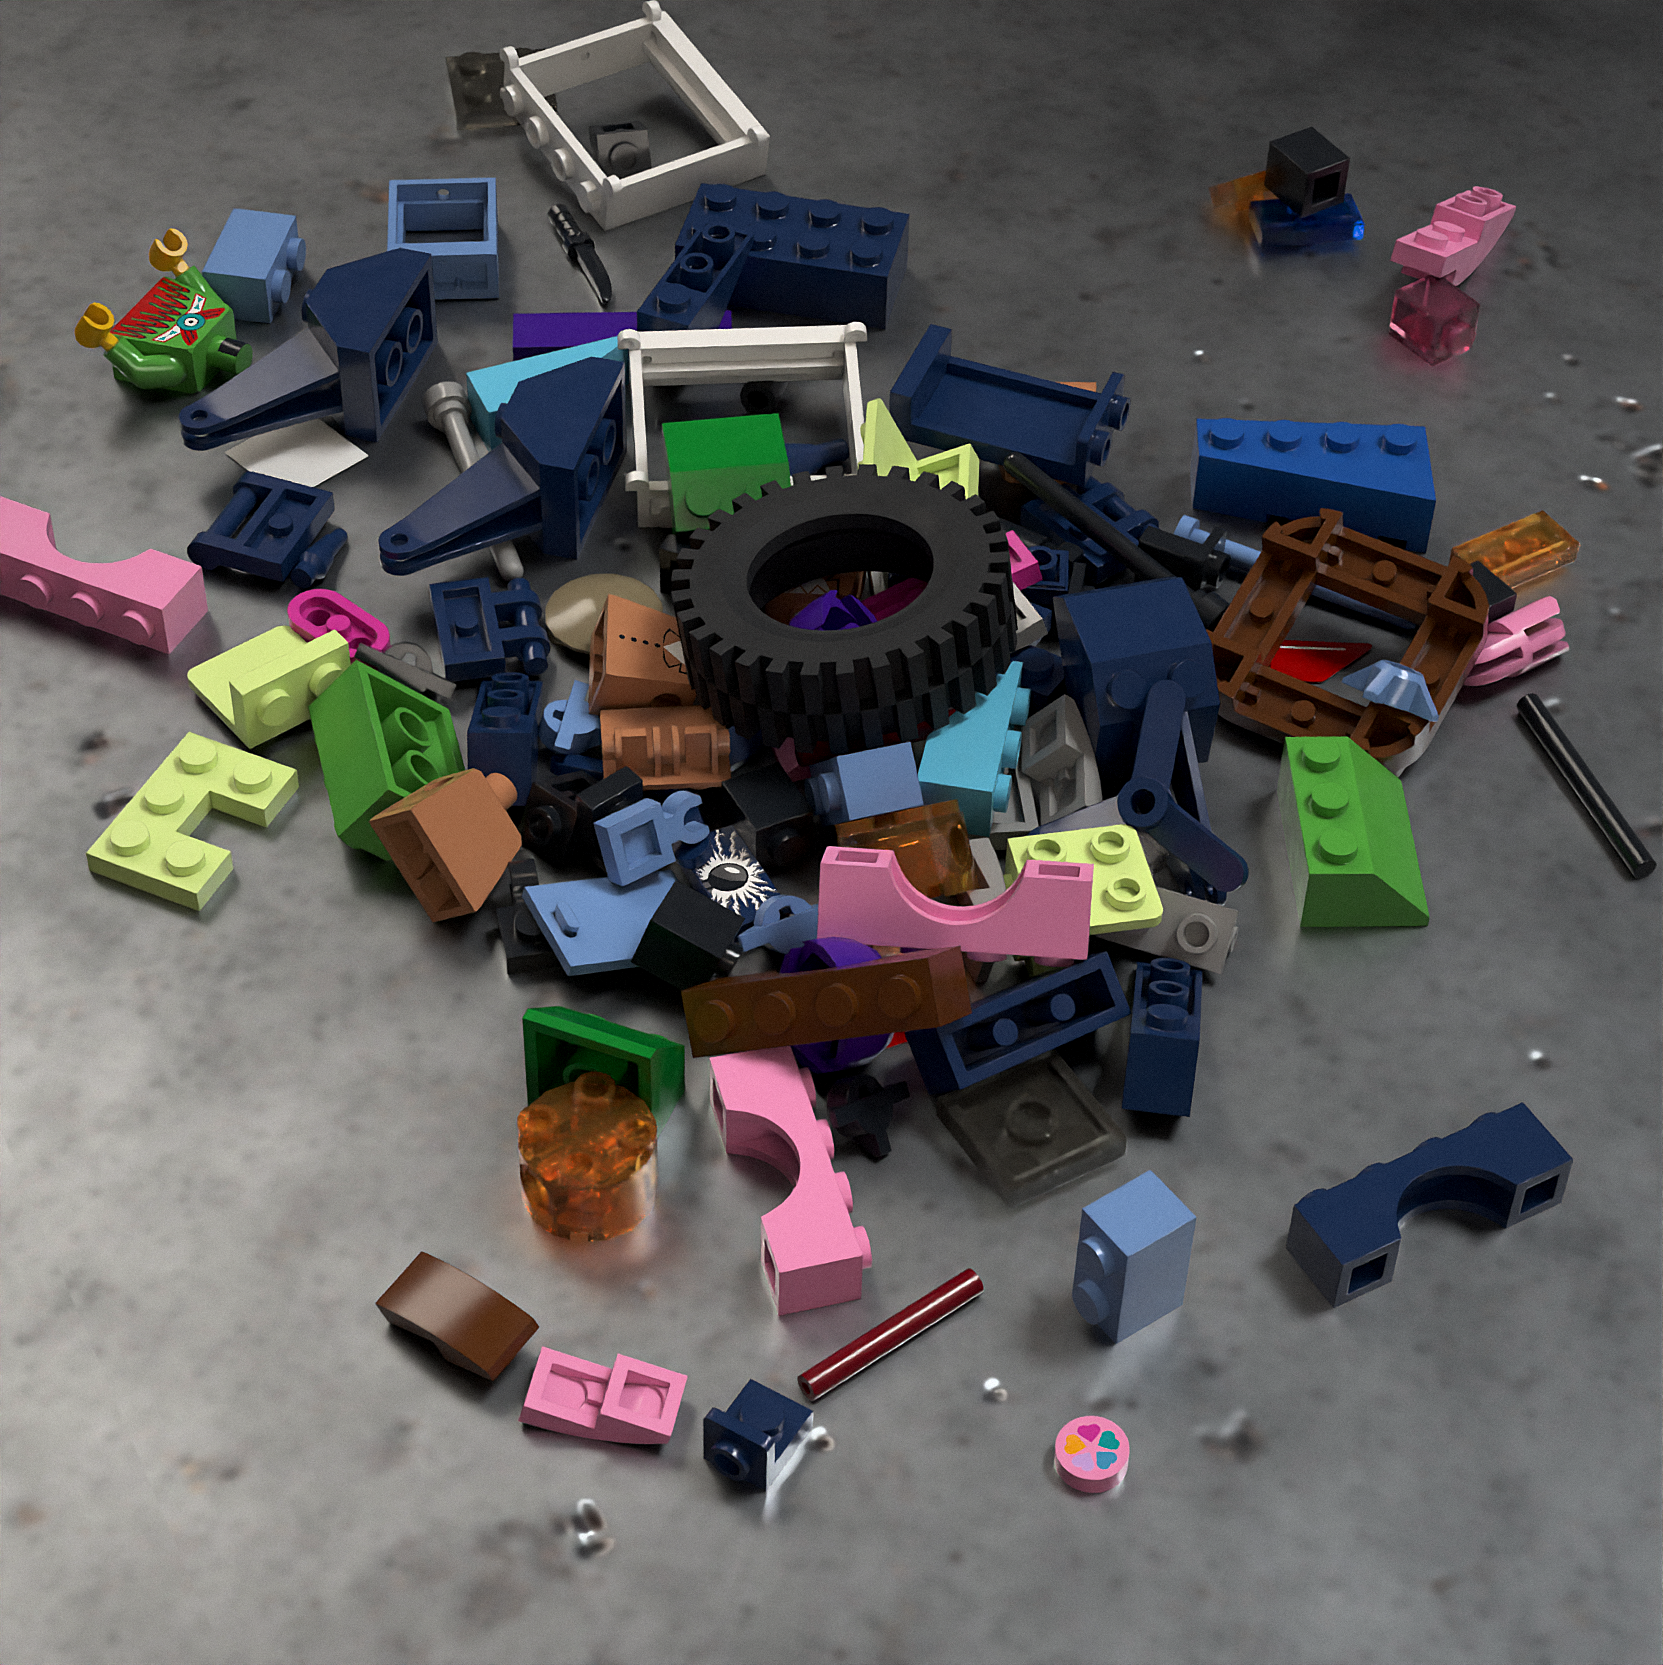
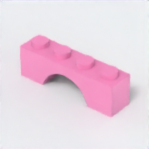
(140, 599)
(1037, 916)
(808, 1240)

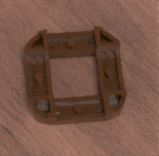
(1324, 553)

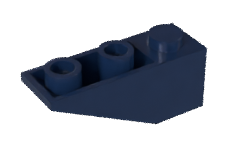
(698, 281)
(505, 730)
(1163, 1038)

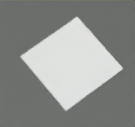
(298, 453)

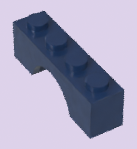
(1495, 1167)

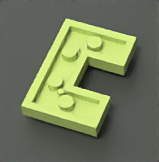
(151, 836)

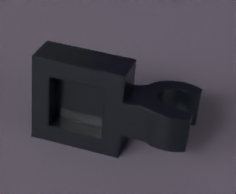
(520, 936)

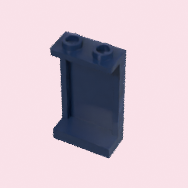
(999, 411)

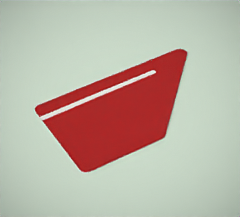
(1316, 659)

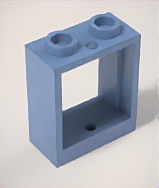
(458, 268)

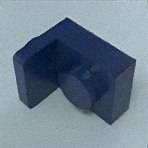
(755, 1435)

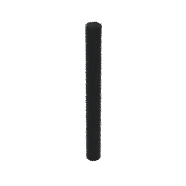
(1586, 786)

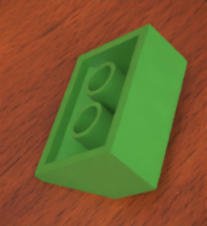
(378, 748)
(1347, 837)

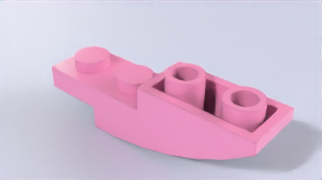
(1457, 237)

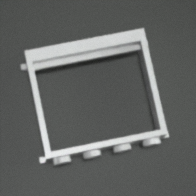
(652, 39)
(735, 357)

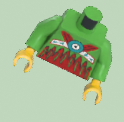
(174, 333)

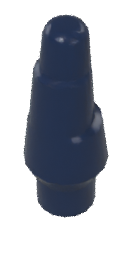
(318, 559)

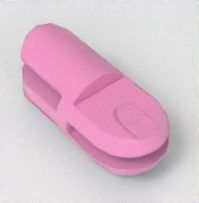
(1520, 643)

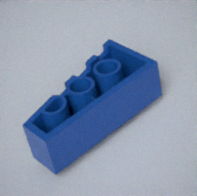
(1295, 468)

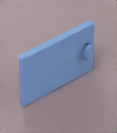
(595, 921)

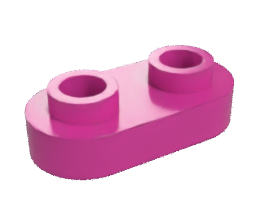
(324, 610)

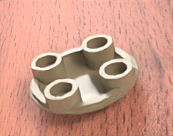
(577, 606)

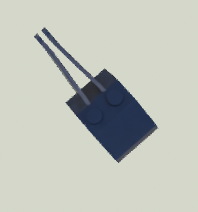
(354, 361)
(544, 480)
(1112, 654)

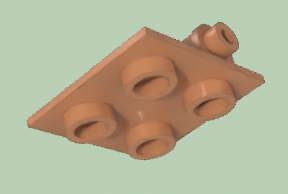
(666, 746)

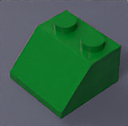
(718, 461)
(568, 1043)

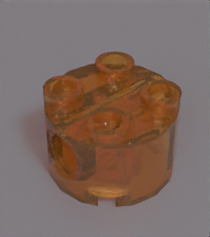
(927, 843)
(588, 1158)

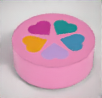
(1091, 1454)

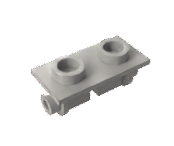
(1189, 931)

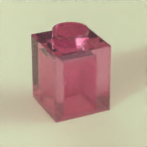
(1434, 319)

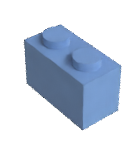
(255, 263)
(864, 784)
(1132, 1257)

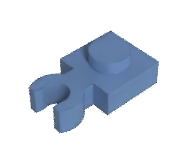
(642, 834)

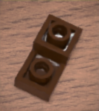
(459, 1314)

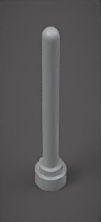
(449, 412)

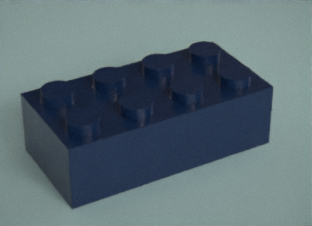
(810, 253)

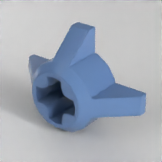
(1394, 686)
(567, 724)
(781, 934)

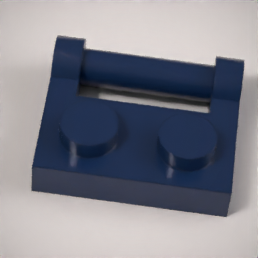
(276, 534)

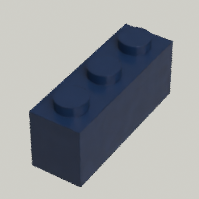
(1019, 1024)

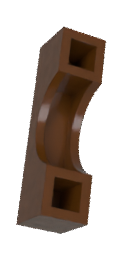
(827, 1004)

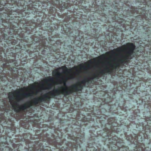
(581, 247)

